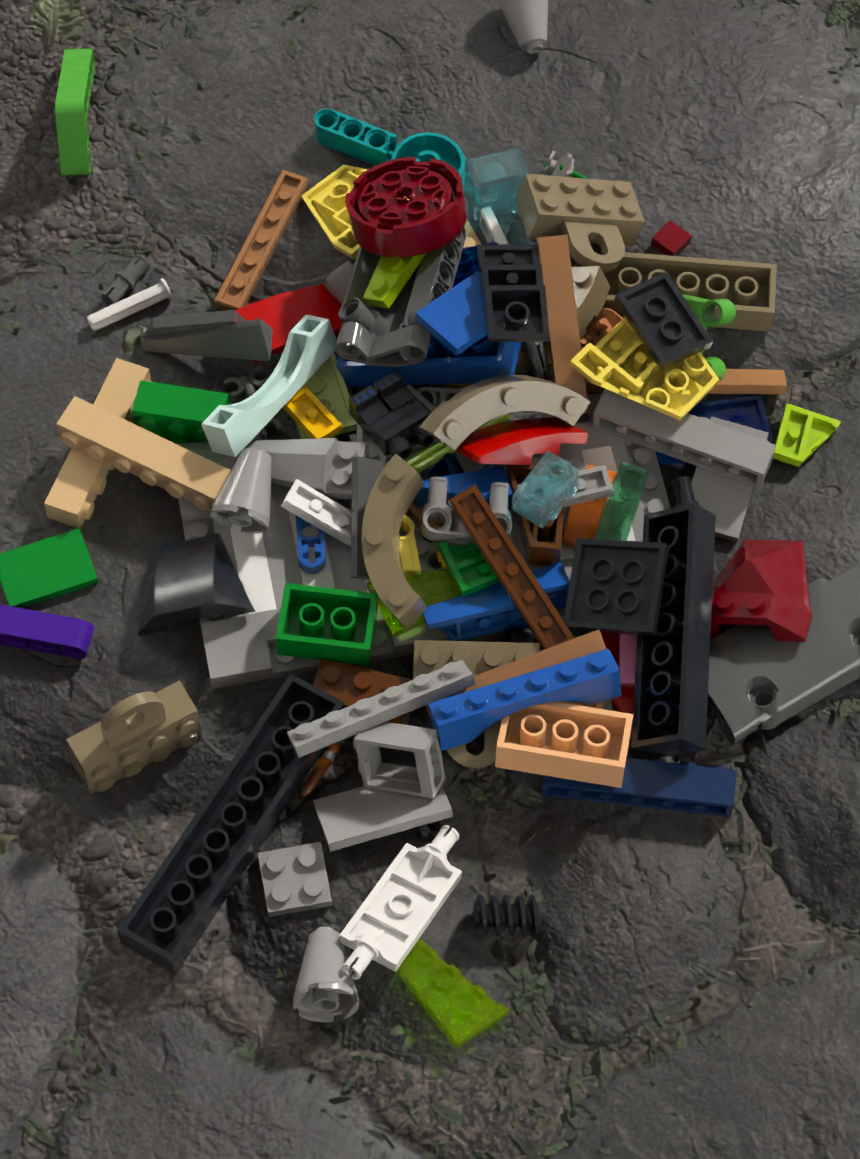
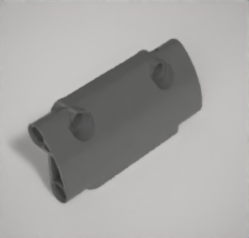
(393, 335)
(767, 680)

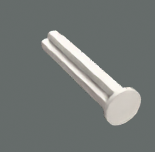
(130, 305)

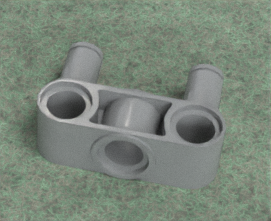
(452, 528)

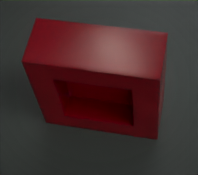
(671, 239)

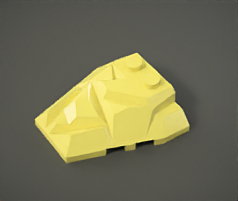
(626, 368)

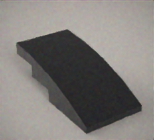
(513, 293)

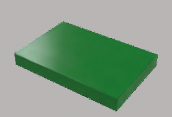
(46, 569)

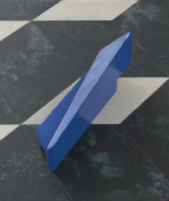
(491, 608)

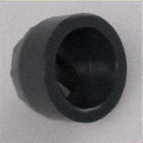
(425, 833)

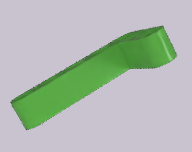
(72, 111)

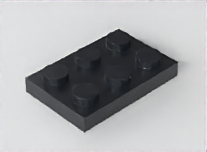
(663, 320)

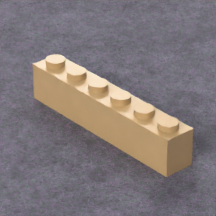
(141, 453)
(82, 476)

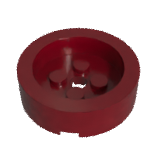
(404, 227)

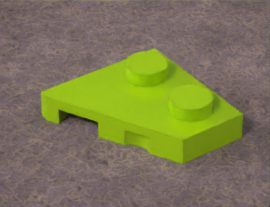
(801, 434)

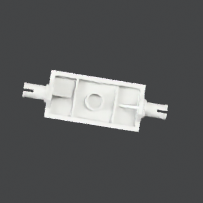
(401, 905)

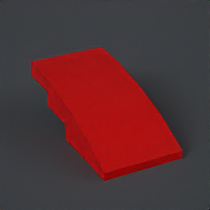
(288, 308)
(518, 440)

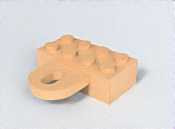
(566, 742)

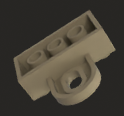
(585, 211)
(479, 658)
(134, 735)

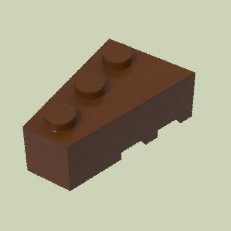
(540, 544)
(355, 683)

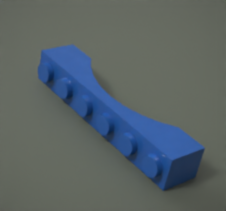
(468, 714)

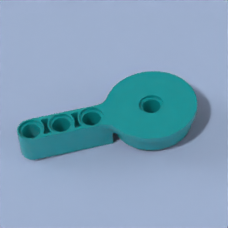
(378, 146)

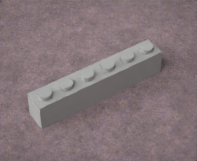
(690, 439)

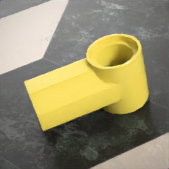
(408, 549)

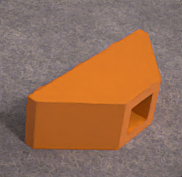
(585, 517)

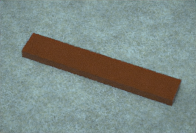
(510, 568)

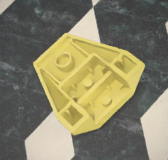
(329, 207)

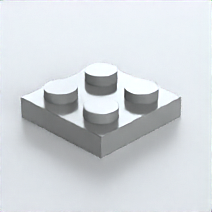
(294, 879)

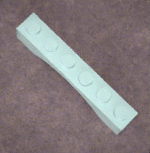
(306, 350)

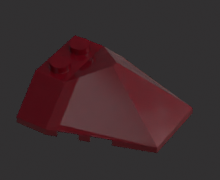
(764, 587)

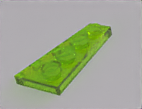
(447, 996)

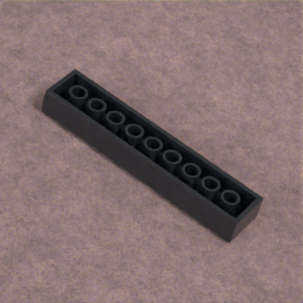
(226, 830)

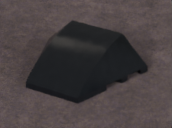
(193, 582)

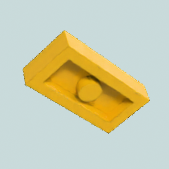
(312, 415)

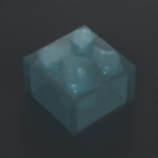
(494, 181)

